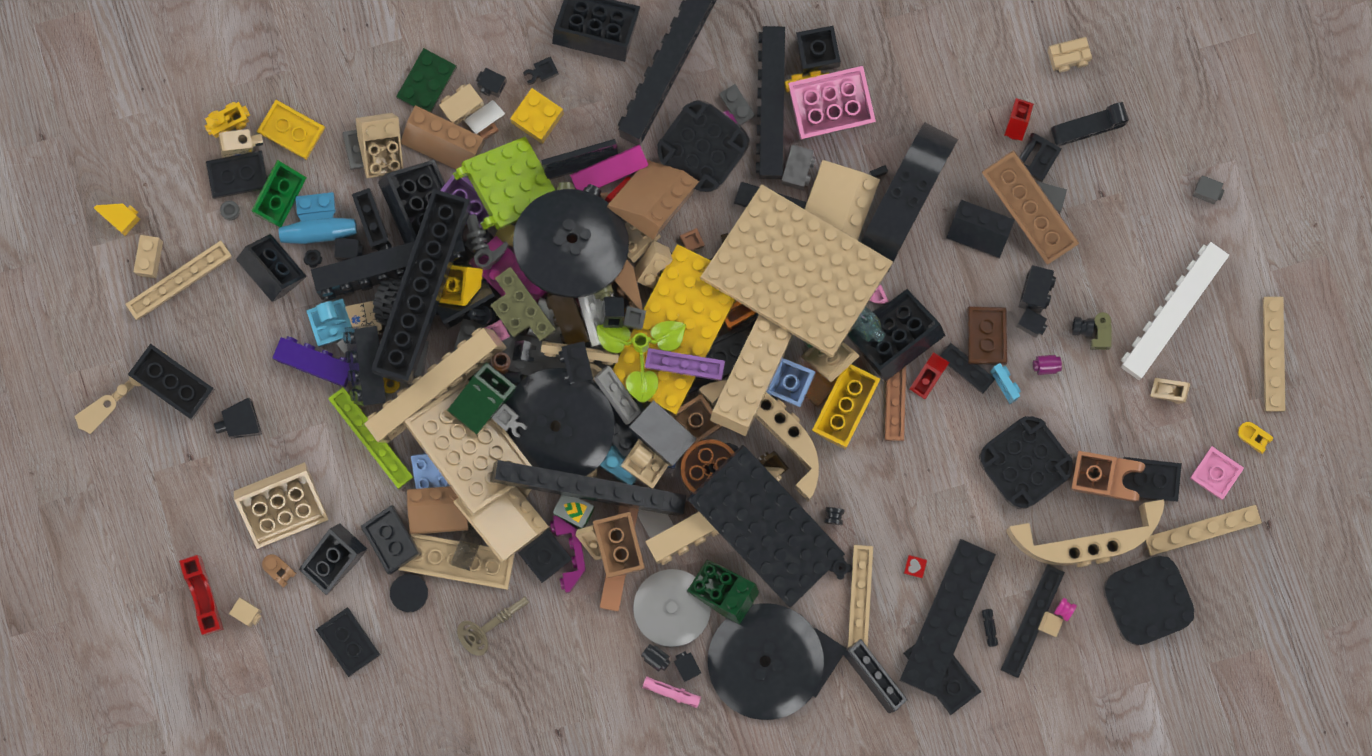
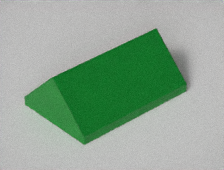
(278, 194)

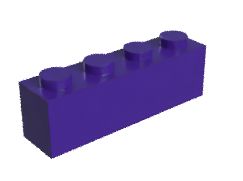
(311, 361)

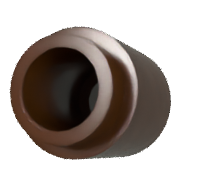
(503, 359)

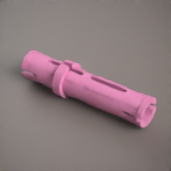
(671, 692)

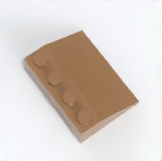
(653, 197)

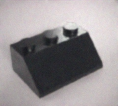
(980, 228)
(270, 267)
(454, 314)

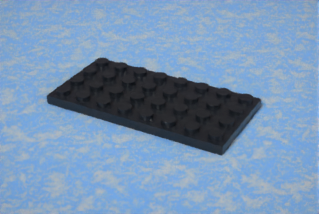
(766, 526)

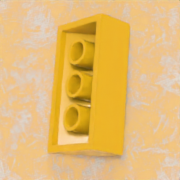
(845, 406)

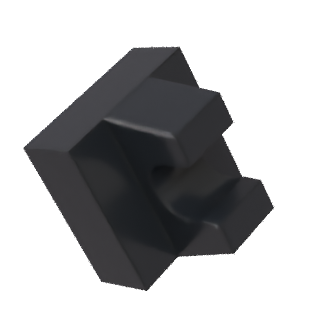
(521, 351)

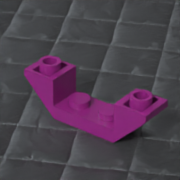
(570, 579)

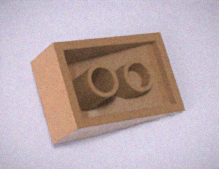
(696, 418)

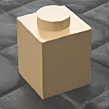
(246, 612)

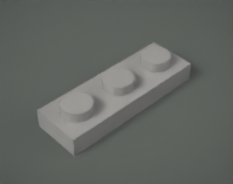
(617, 395)

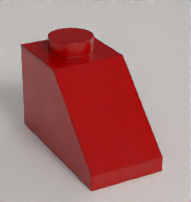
(1018, 119)
(929, 375)

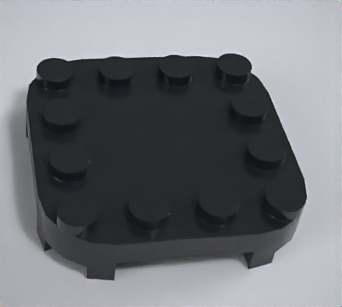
(703, 144)
(1026, 462)
(1149, 600)

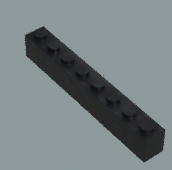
(772, 102)

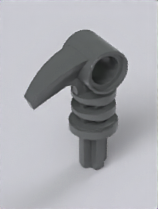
(480, 247)

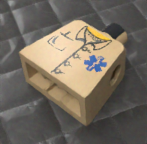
(231, 145)
(363, 314)

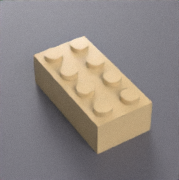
(679, 538)

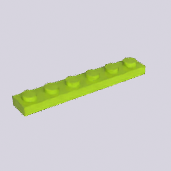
(379, 450)

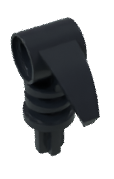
(483, 315)

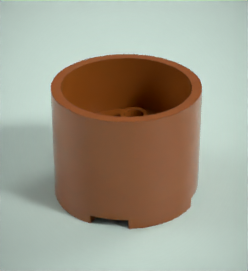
(699, 455)

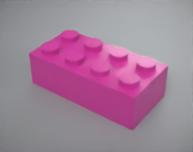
(507, 261)

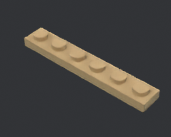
(178, 280)
(1274, 354)
(1203, 530)
(860, 594)

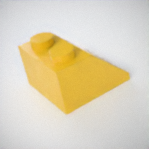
(461, 285)

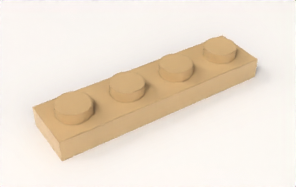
(607, 358)

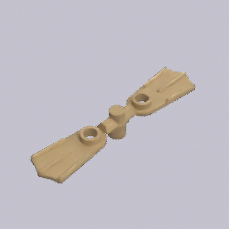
(96, 413)

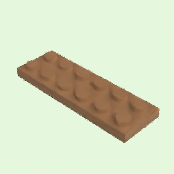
(1030, 207)

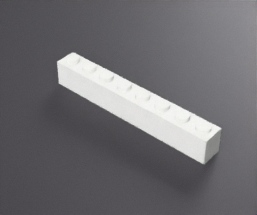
(1174, 311)

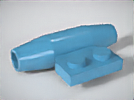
(317, 221)

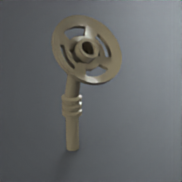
(479, 633)

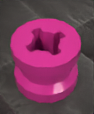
(1065, 609)

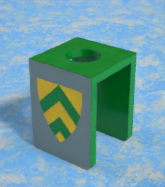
(573, 511)

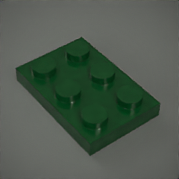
(426, 81)

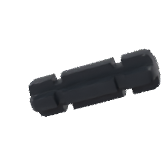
(990, 628)

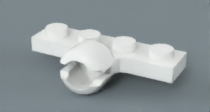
(592, 315)

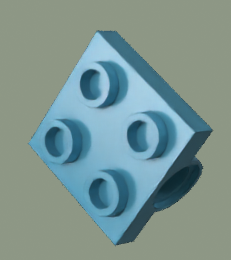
(329, 321)

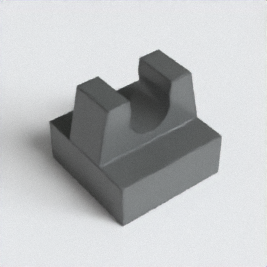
(634, 318)

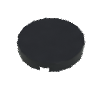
(409, 593)

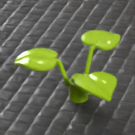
(666, 334)

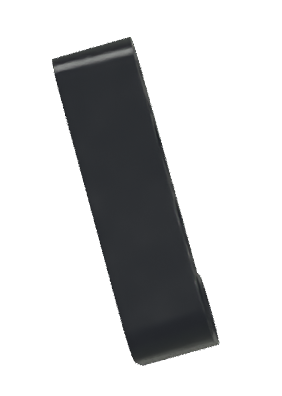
(1090, 125)

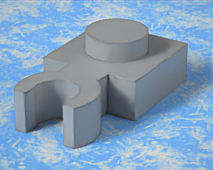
(507, 419)

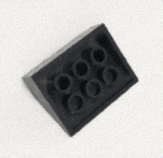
(596, 27)
(408, 195)
(908, 331)

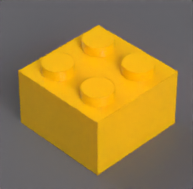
(537, 116)

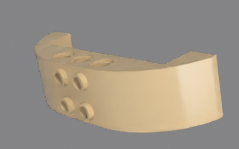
(800, 446)
(1058, 552)

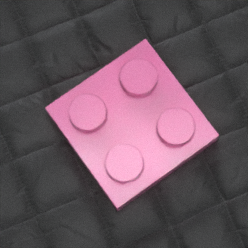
(1216, 473)

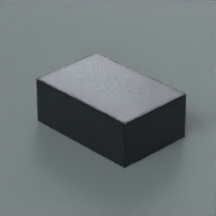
(879, 171)

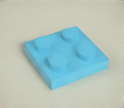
(1009, 389)

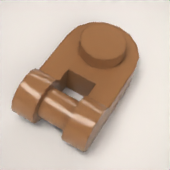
(273, 564)

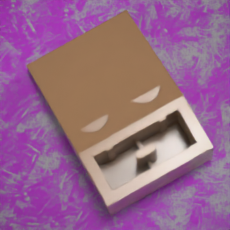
(627, 286)

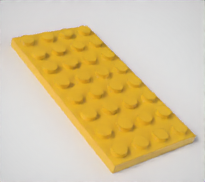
(685, 299)

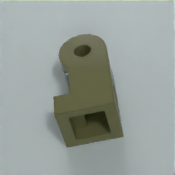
(1103, 332)

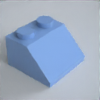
(791, 382)

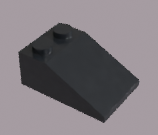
(332, 558)

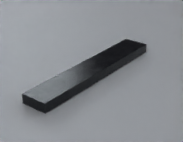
(1031, 621)

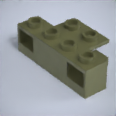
(519, 309)

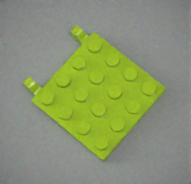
(506, 181)

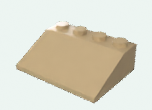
(842, 197)
(280, 505)
(506, 523)

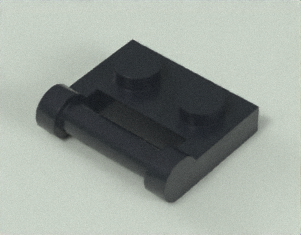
(1044, 158)

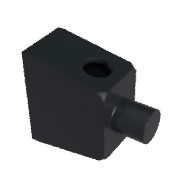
(239, 420)

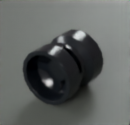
(1083, 327)

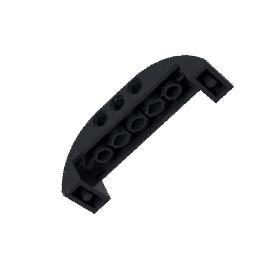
(908, 191)

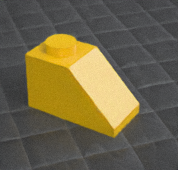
(119, 216)

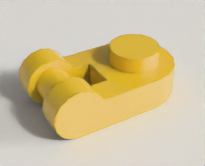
(1248, 432)

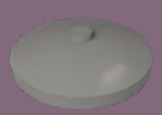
(668, 611)

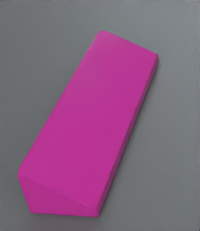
(611, 169)

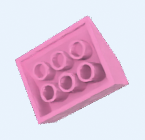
(831, 102)

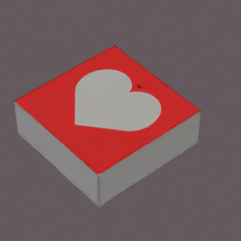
(915, 566)

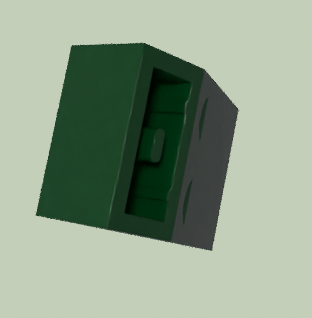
(481, 398)
(724, 591)

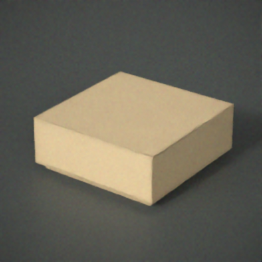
(1050, 624)

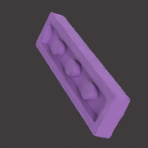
(684, 364)

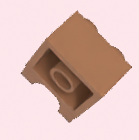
(1110, 479)

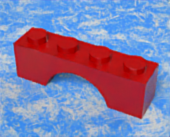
(205, 605)

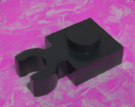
(543, 69)

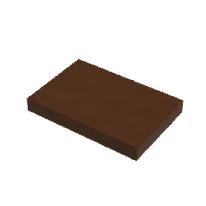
(987, 335)

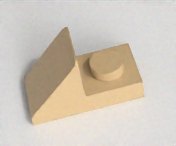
(1170, 390)
(589, 540)

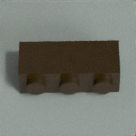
(568, 318)

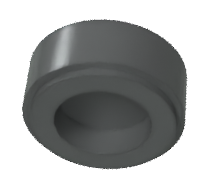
(229, 210)

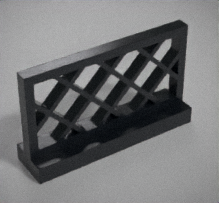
(578, 159)

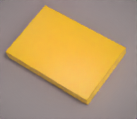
(291, 129)

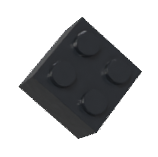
(818, 49)
(1036, 289)

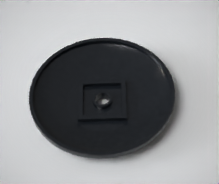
(567, 267)
(584, 418)
(770, 690)

